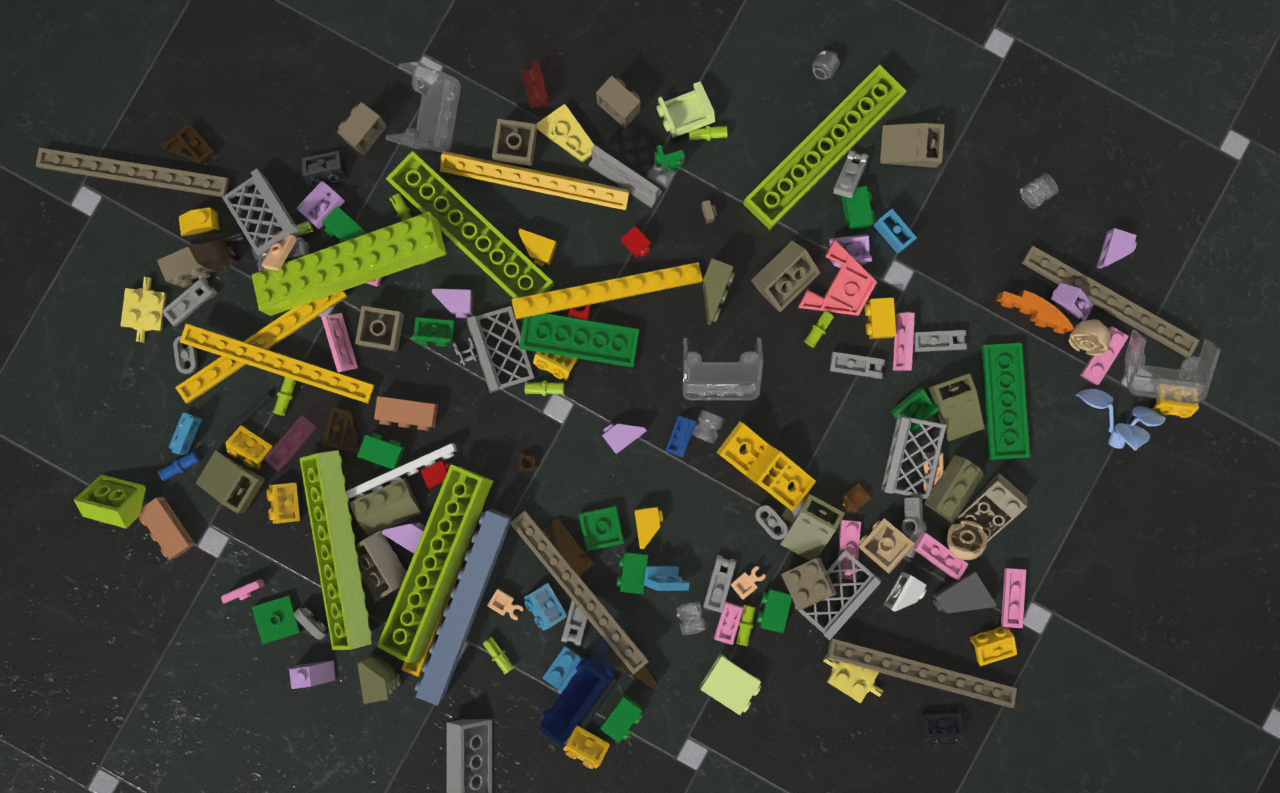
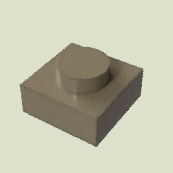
(709, 211)

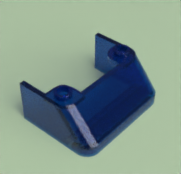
(574, 701)

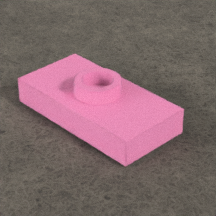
(243, 592)
(728, 623)

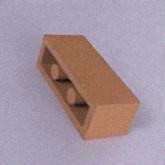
(405, 413)
(165, 528)

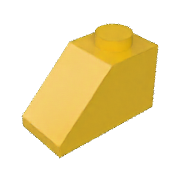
(199, 221)
(538, 247)
(647, 523)

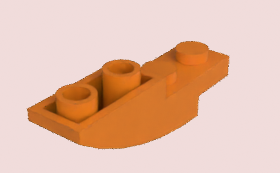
(1042, 311)

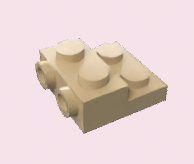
(886, 545)

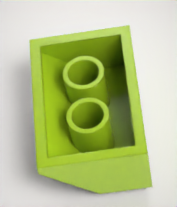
(111, 501)

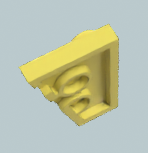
(567, 133)

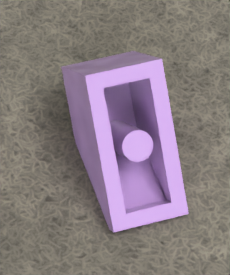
(1116, 246)
(456, 301)
(1072, 301)
(621, 435)
(406, 535)
(312, 674)

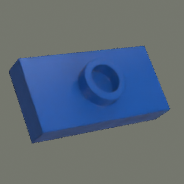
(680, 436)

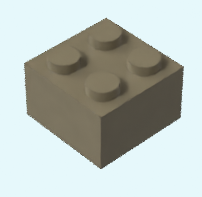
(618, 101)
(362, 128)
(514, 142)
(182, 269)
(379, 328)
(809, 584)

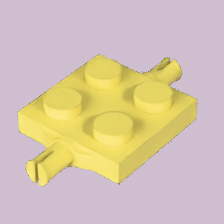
(143, 309)
(852, 680)

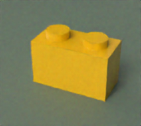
(880, 318)

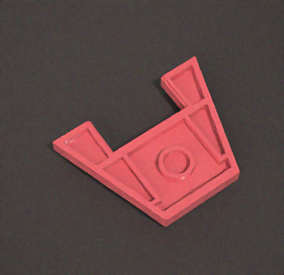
(848, 290)

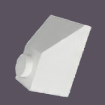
(905, 592)

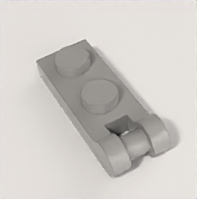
(851, 174)
(188, 302)
(939, 341)
(856, 365)
(719, 584)
(577, 621)

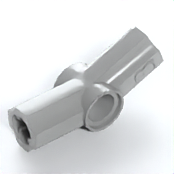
(913, 516)

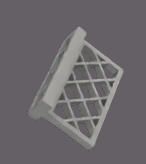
(624, 177)
(270, 200)
(484, 354)
(897, 451)
(852, 604)

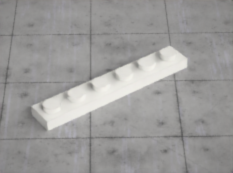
(409, 469)

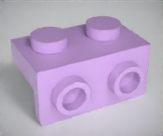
(320, 204)
(856, 246)

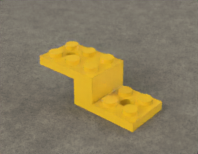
(766, 466)

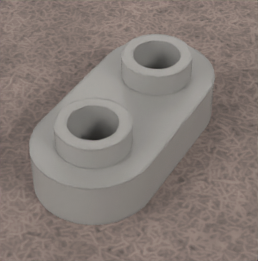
(183, 355)
(771, 522)
(305, 617)

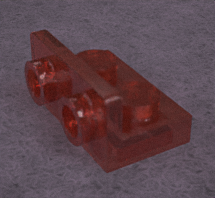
(535, 86)

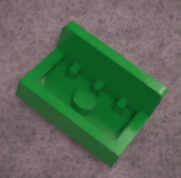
(670, 162)
(434, 331)
(916, 406)

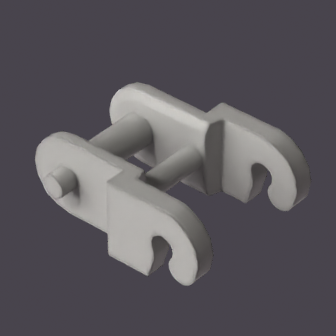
(473, 356)

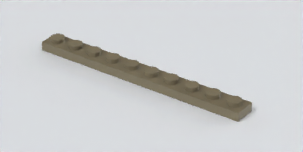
(132, 172)
(1111, 302)
(579, 592)
(921, 673)

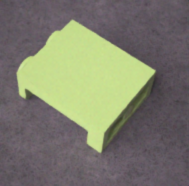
(686, 111)
(730, 685)

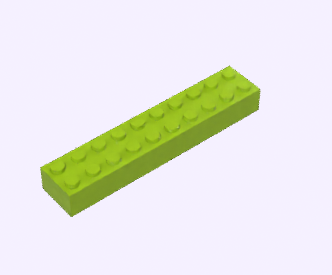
(824, 147)
(468, 229)
(349, 264)
(335, 551)
(434, 564)

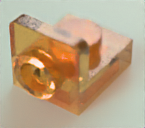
(854, 498)

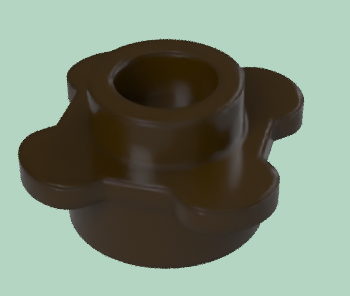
(522, 463)

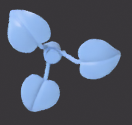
(1122, 433)

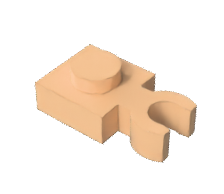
(745, 584)
(502, 602)

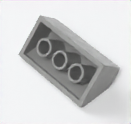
(469, 756)

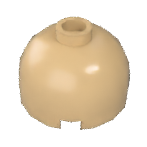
(1090, 336)
(966, 540)

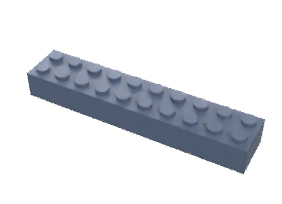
(464, 606)

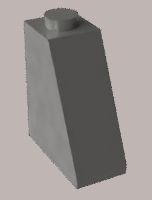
(963, 595)

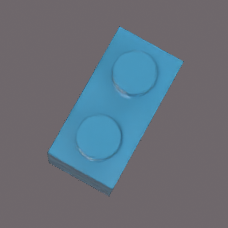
(894, 231)

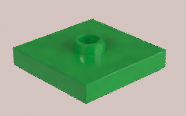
(601, 528)
(276, 619)

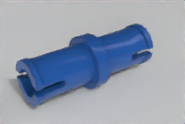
(178, 466)

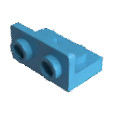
(184, 434)
(664, 578)
(545, 607)
(562, 669)

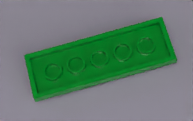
(579, 339)
(1005, 401)

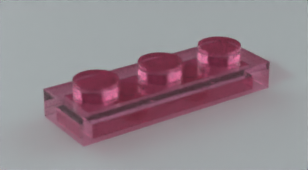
(290, 443)

